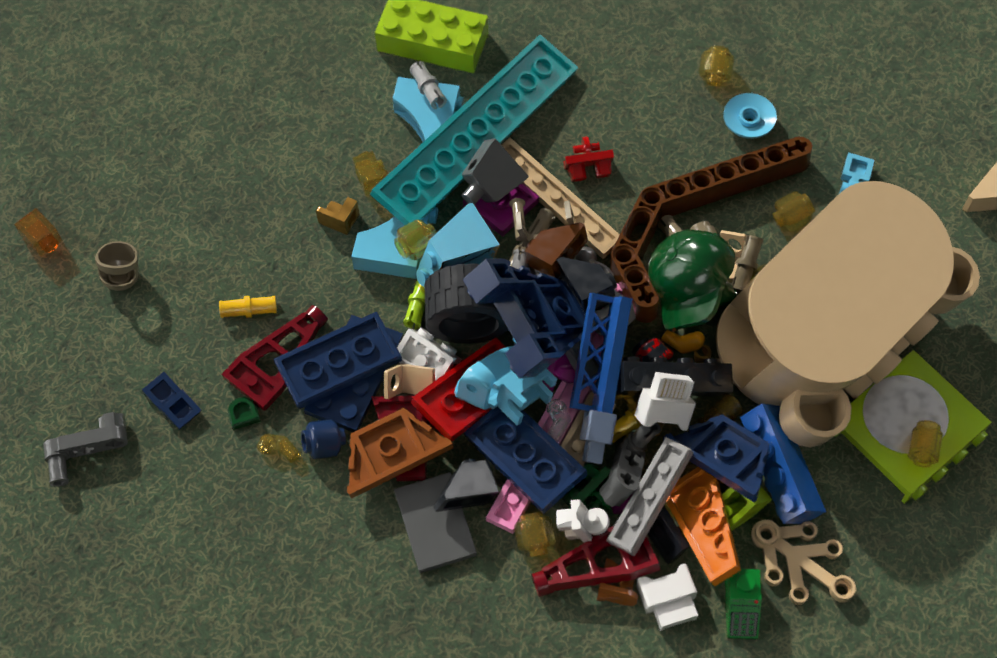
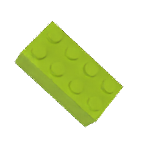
(432, 33)

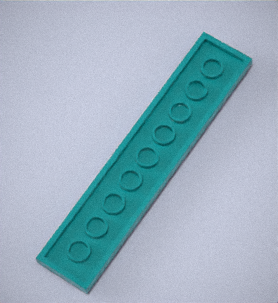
(491, 113)

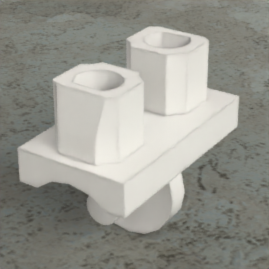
(581, 522)

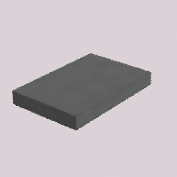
(434, 536)

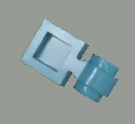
(856, 170)

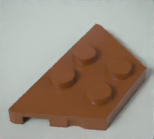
(391, 449)

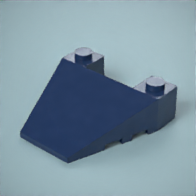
(534, 308)

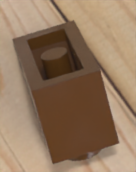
(553, 244)

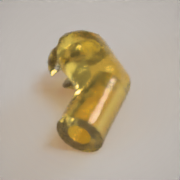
(278, 442)

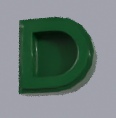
(243, 413)

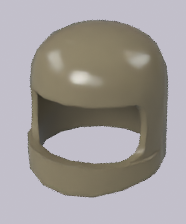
(115, 263)

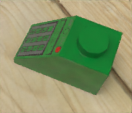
(743, 604)

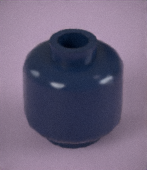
(322, 439)

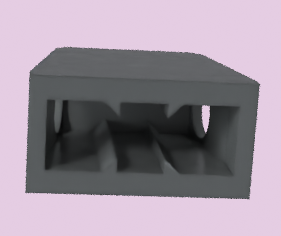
(491, 173)

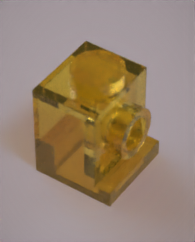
(369, 171)

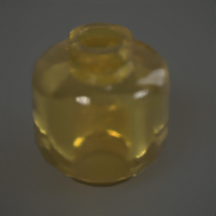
(716, 65)
(793, 211)
(413, 239)
(534, 533)

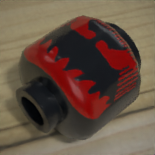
(652, 348)

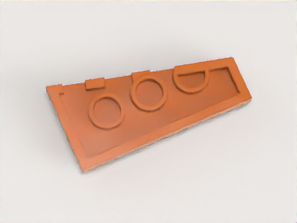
(704, 521)

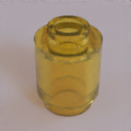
(925, 443)

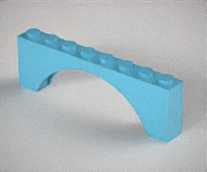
(375, 248)

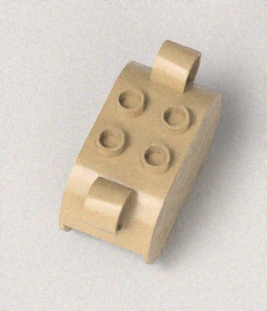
(842, 307)

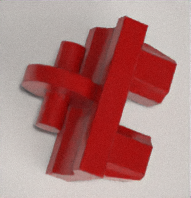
(577, 163)

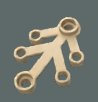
(799, 557)

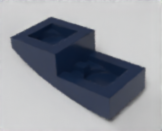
(171, 400)

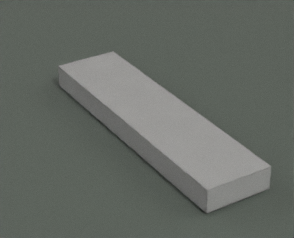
(650, 496)

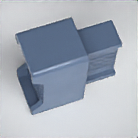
(596, 432)

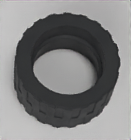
(454, 314)

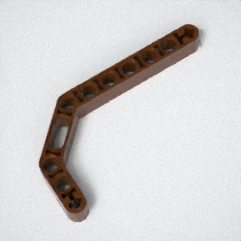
(689, 193)

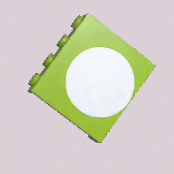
(890, 410)

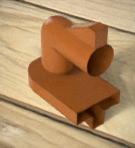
(622, 595)

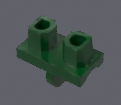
(594, 480)

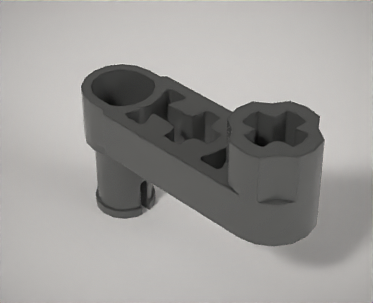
(58, 450)
(626, 475)

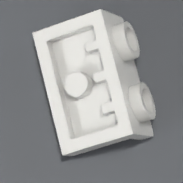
(421, 350)

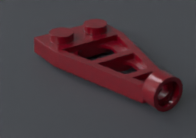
(255, 383)
(631, 567)

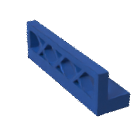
(611, 353)

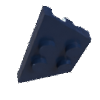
(727, 453)

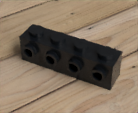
(709, 378)

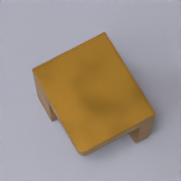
(339, 216)

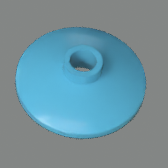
(752, 107)

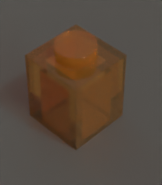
(38, 232)

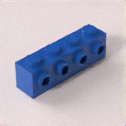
(785, 469)

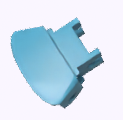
(494, 384)

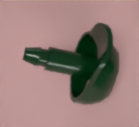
(692, 277)

